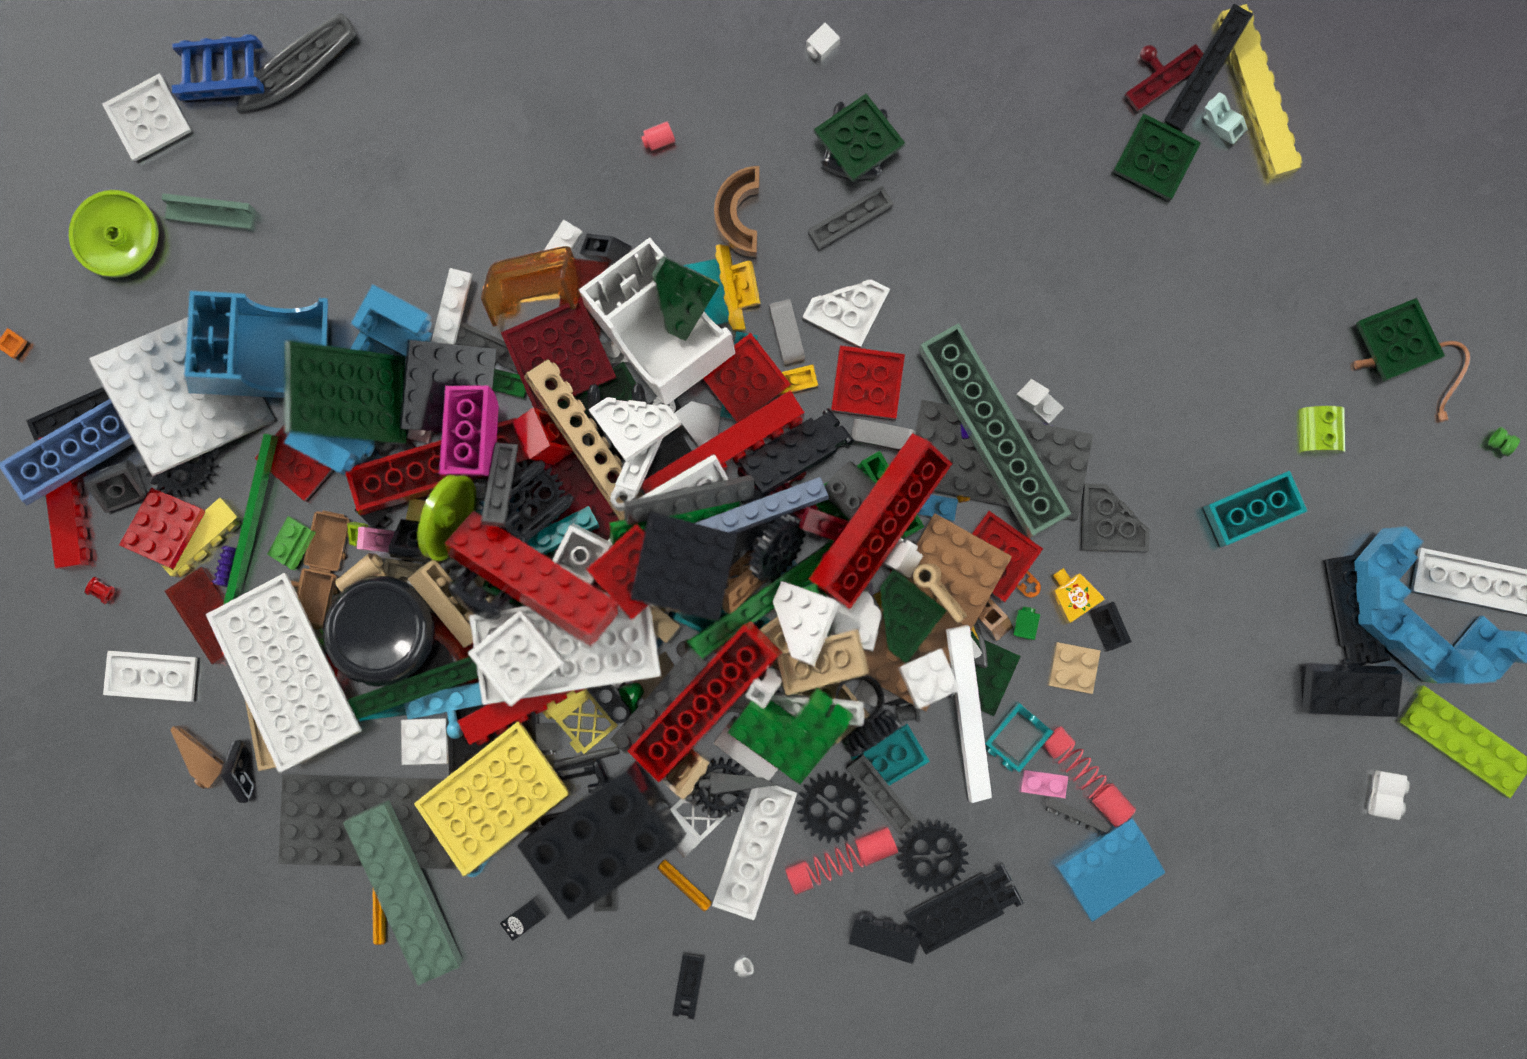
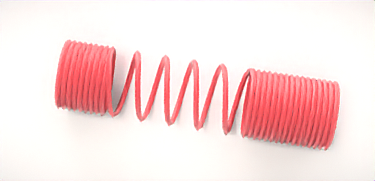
(1108, 798)
(870, 849)

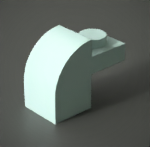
(1223, 120)

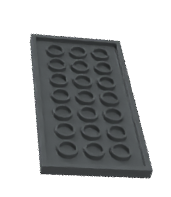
(1060, 450)
(319, 804)

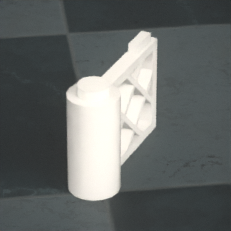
(692, 838)

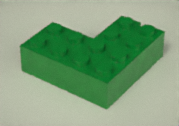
(791, 741)

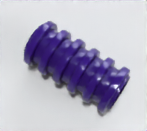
(225, 566)

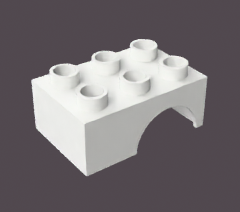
(629, 312)

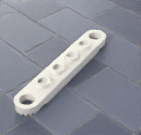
(635, 470)

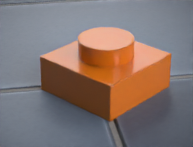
(12, 343)

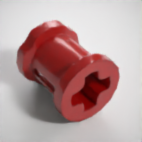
(99, 590)

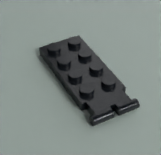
(795, 452)
(1344, 595)
(963, 908)

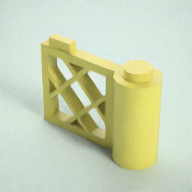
(566, 707)

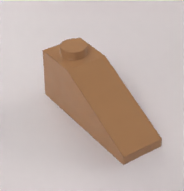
(994, 620)
(199, 760)

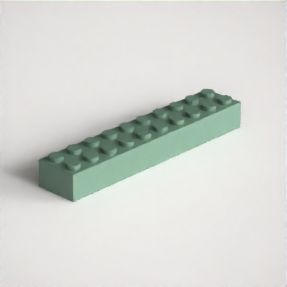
(994, 431)

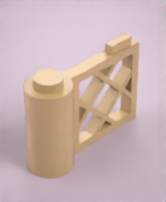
(368, 566)
(929, 576)

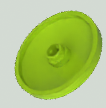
(113, 233)
(443, 513)

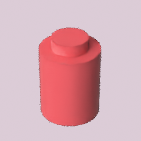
(658, 136)

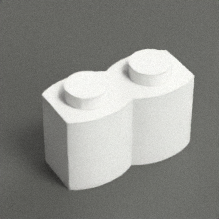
(1388, 795)

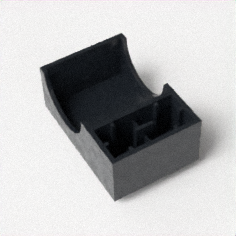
(602, 840)

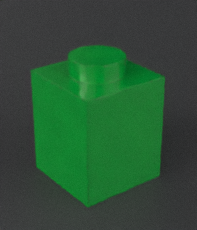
(1025, 623)

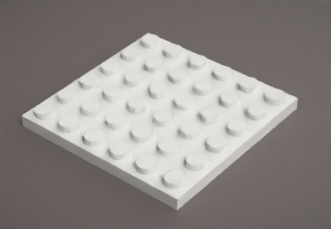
(155, 406)

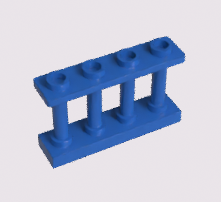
(227, 86)

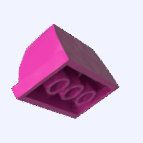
(468, 430)

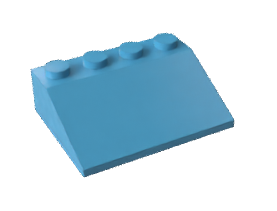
(1110, 869)

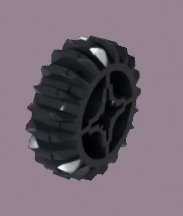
(870, 733)
(714, 805)

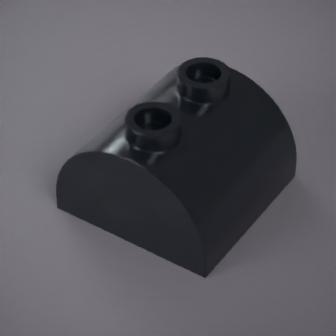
(405, 542)

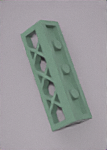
(209, 212)

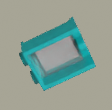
(1017, 738)

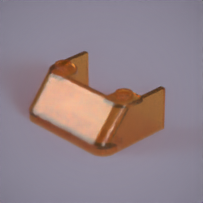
(528, 278)

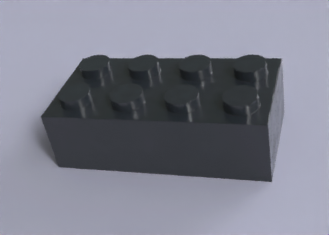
(1352, 690)

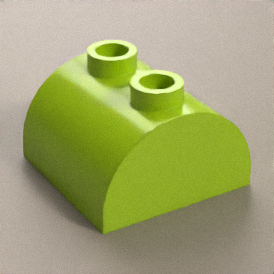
(1322, 429)

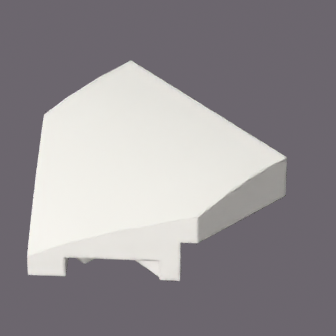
(699, 421)

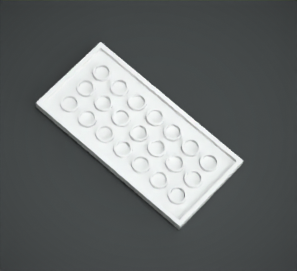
(620, 654)
(283, 673)

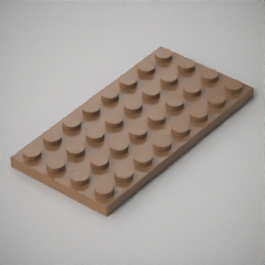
(969, 574)

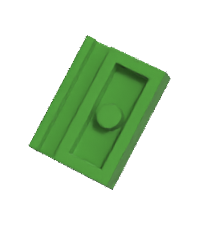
(291, 543)

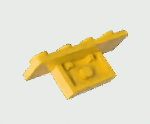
(738, 285)

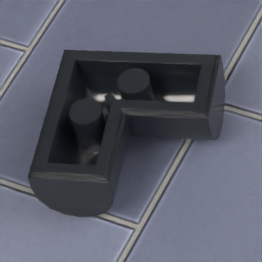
(234, 772)

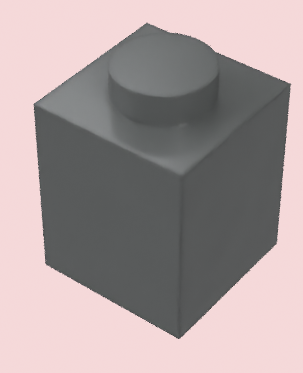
(548, 738)

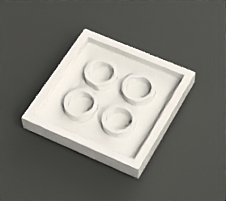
(147, 117)
(516, 658)

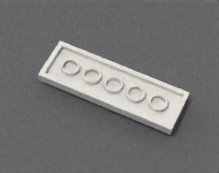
(1470, 581)
(754, 850)

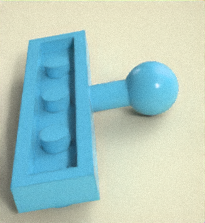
(446, 701)

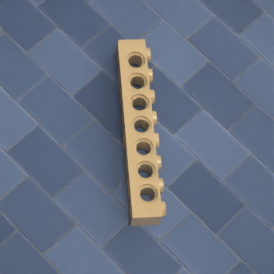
(561, 417)

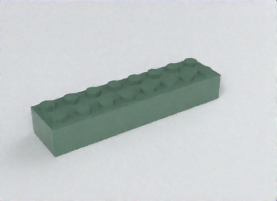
(403, 892)

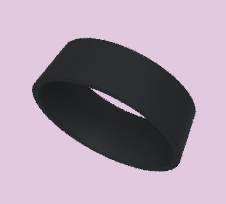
(879, 692)

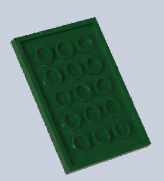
(343, 393)

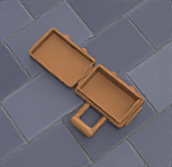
(323, 554)

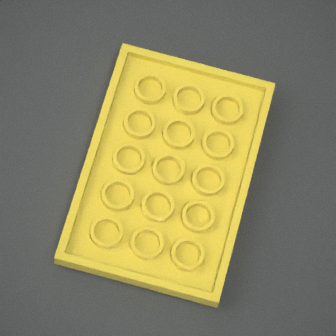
(492, 799)

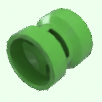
(1504, 441)

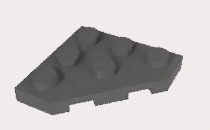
(1110, 523)

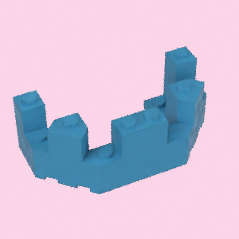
(384, 328)
(1477, 657)

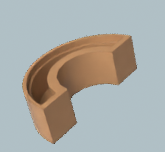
(730, 195)

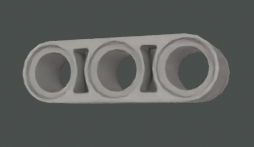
(787, 331)
(880, 434)

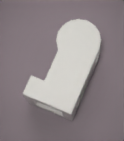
(764, 689)

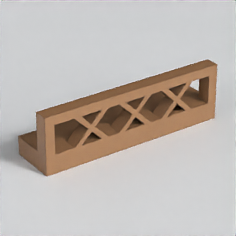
(740, 587)

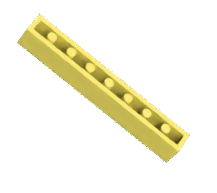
(1263, 102)

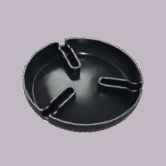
(378, 631)

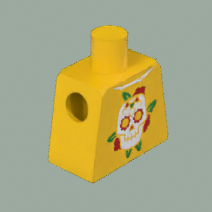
(1074, 595)

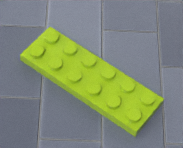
(1465, 741)

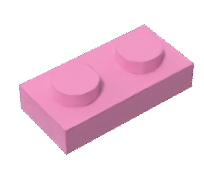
(374, 539)
(1044, 784)

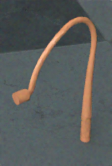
(1442, 414)

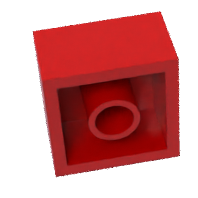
(541, 437)

